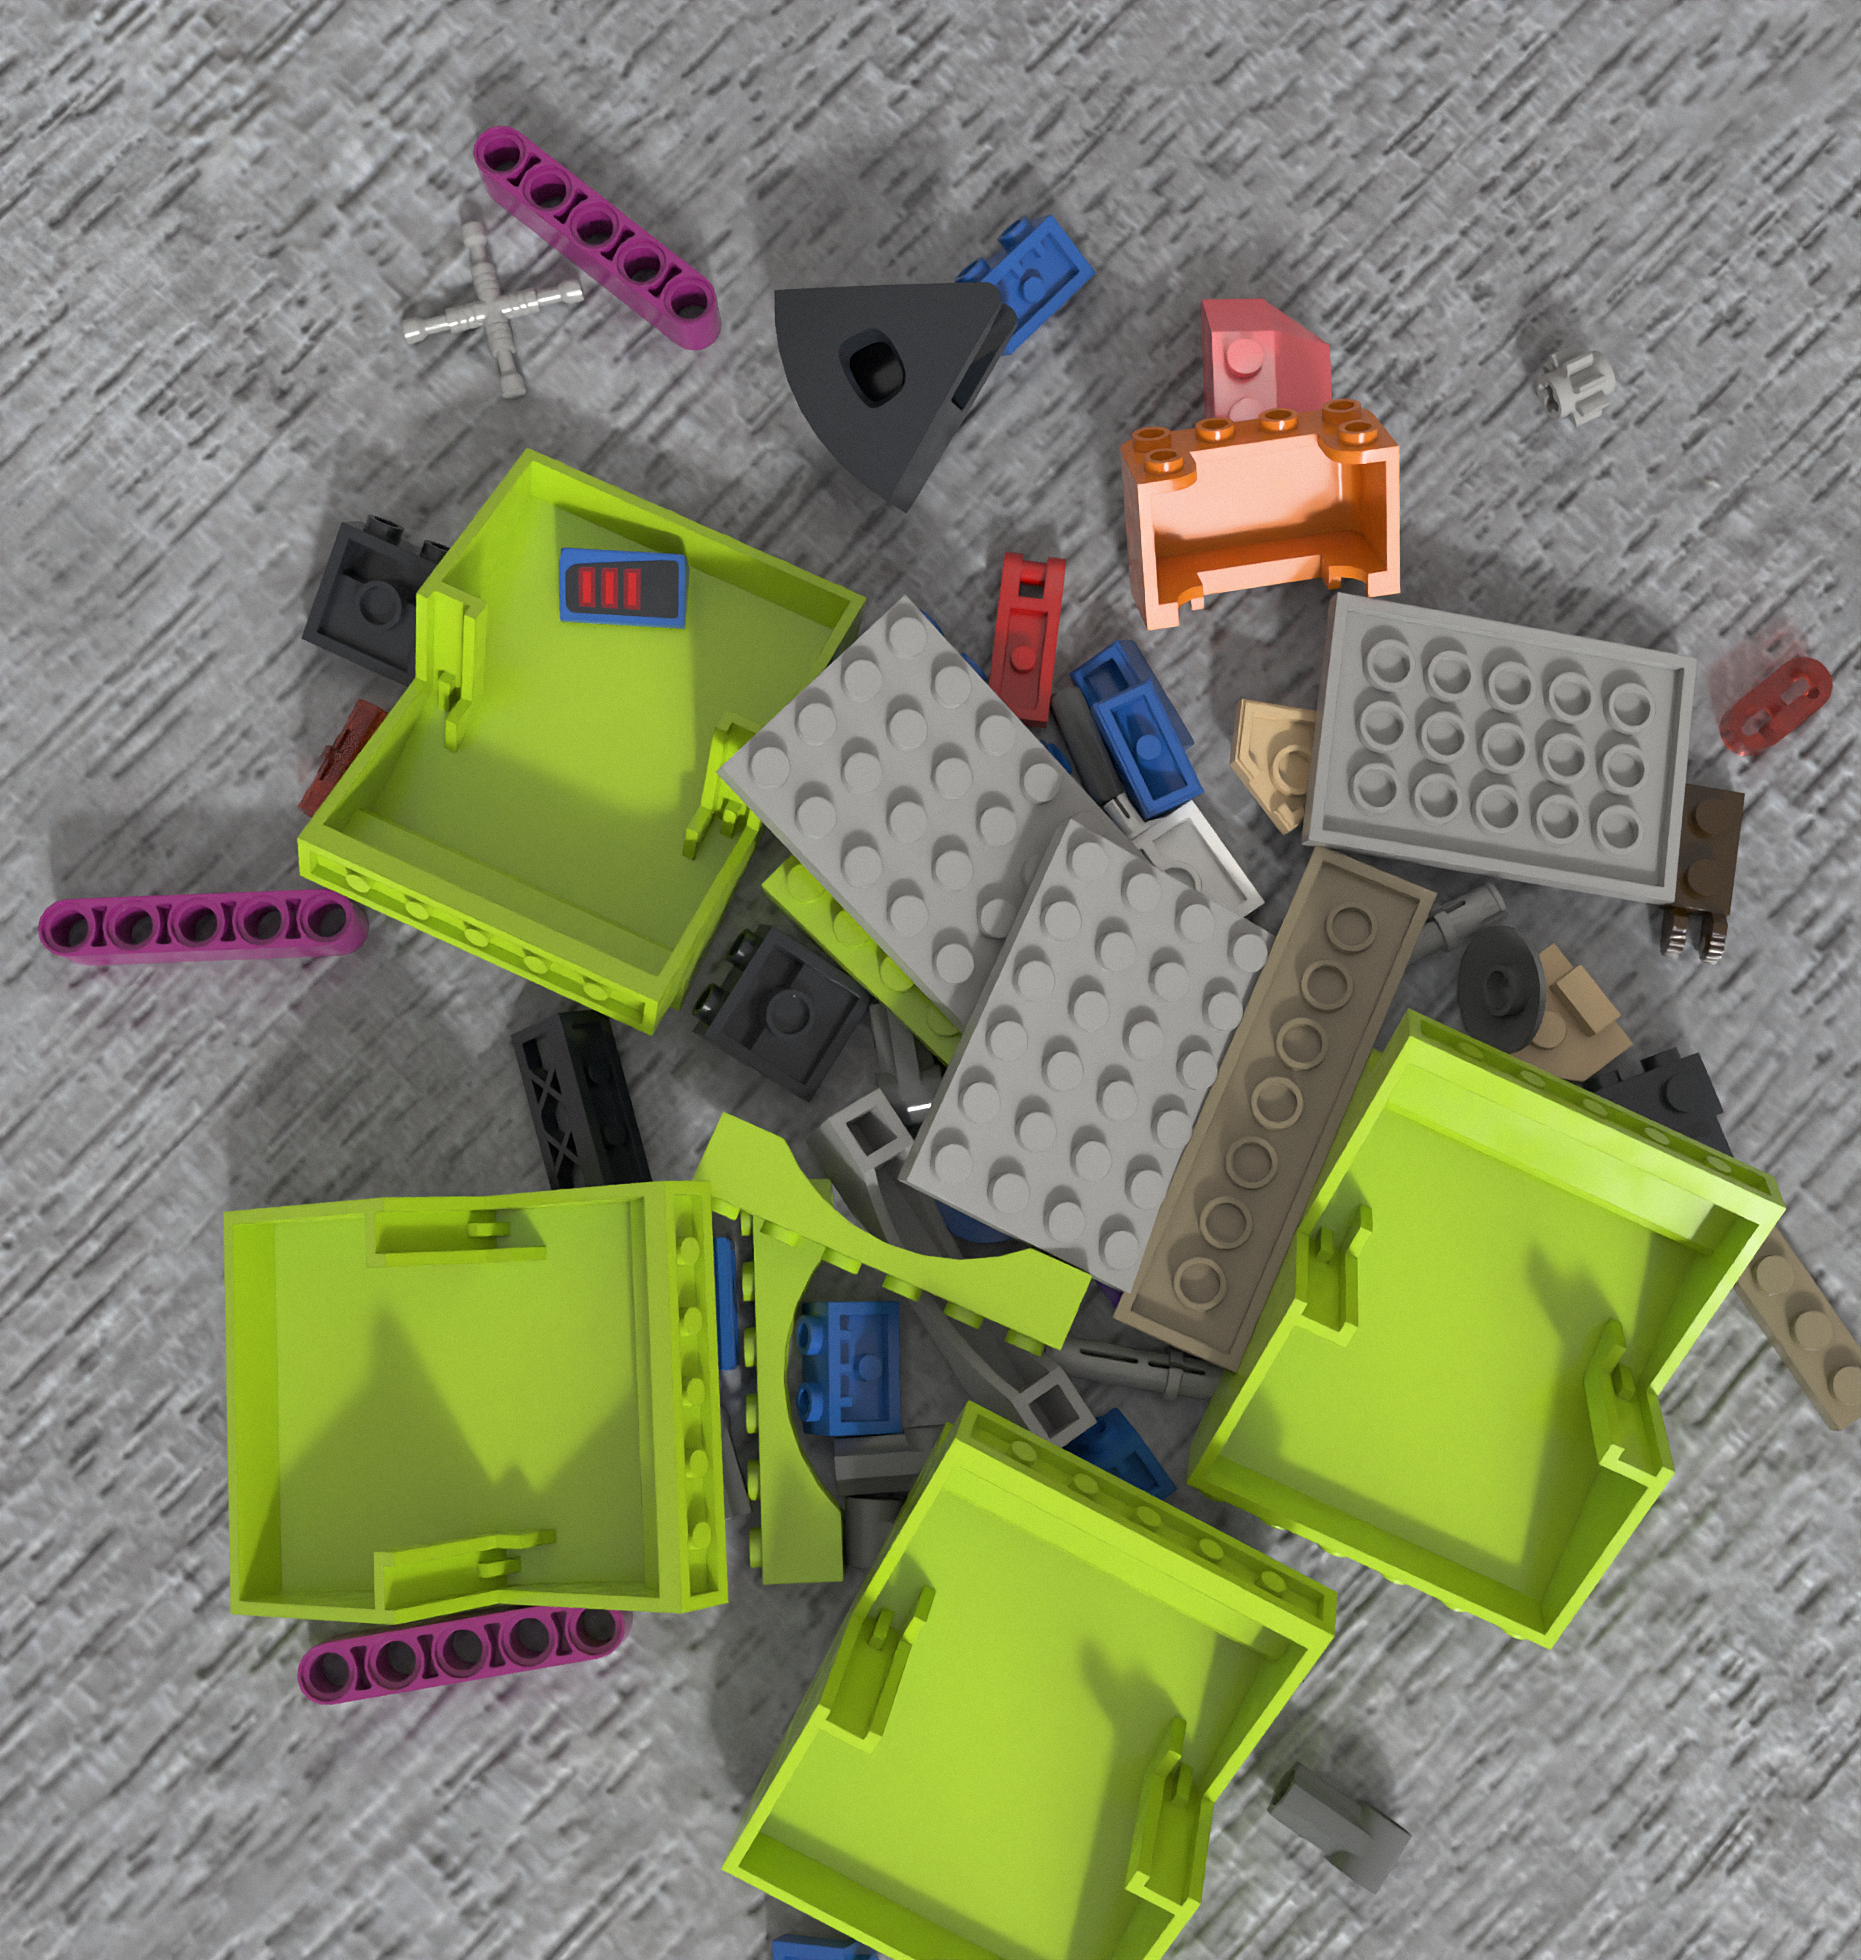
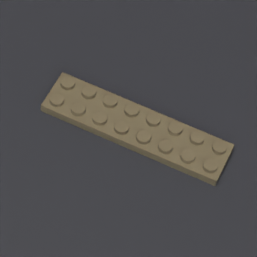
(1275, 1108)

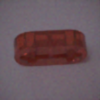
(1767, 696)

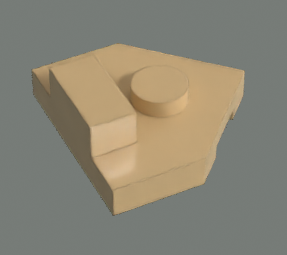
(1274, 757)
(1577, 1023)

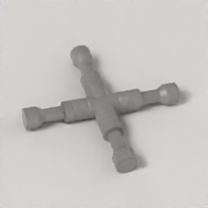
(492, 310)

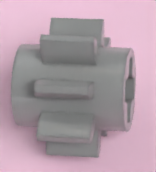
(1575, 384)

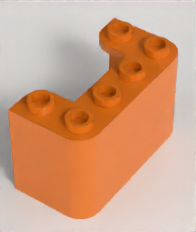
(1260, 506)

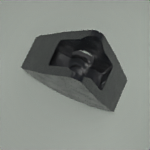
(890, 371)

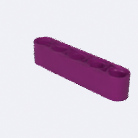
(586, 214)
(175, 921)
(436, 1658)

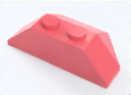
(1260, 361)

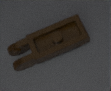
(1704, 871)

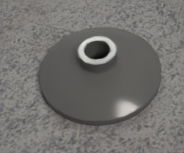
(1502, 989)

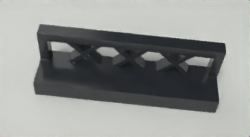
(593, 1088)

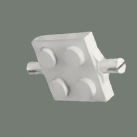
(1188, 851)

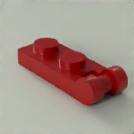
(1027, 637)

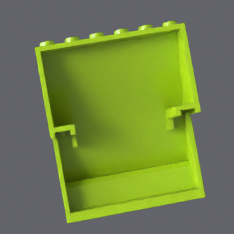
(560, 778)
(1481, 1331)
(474, 1404)
(1028, 1714)

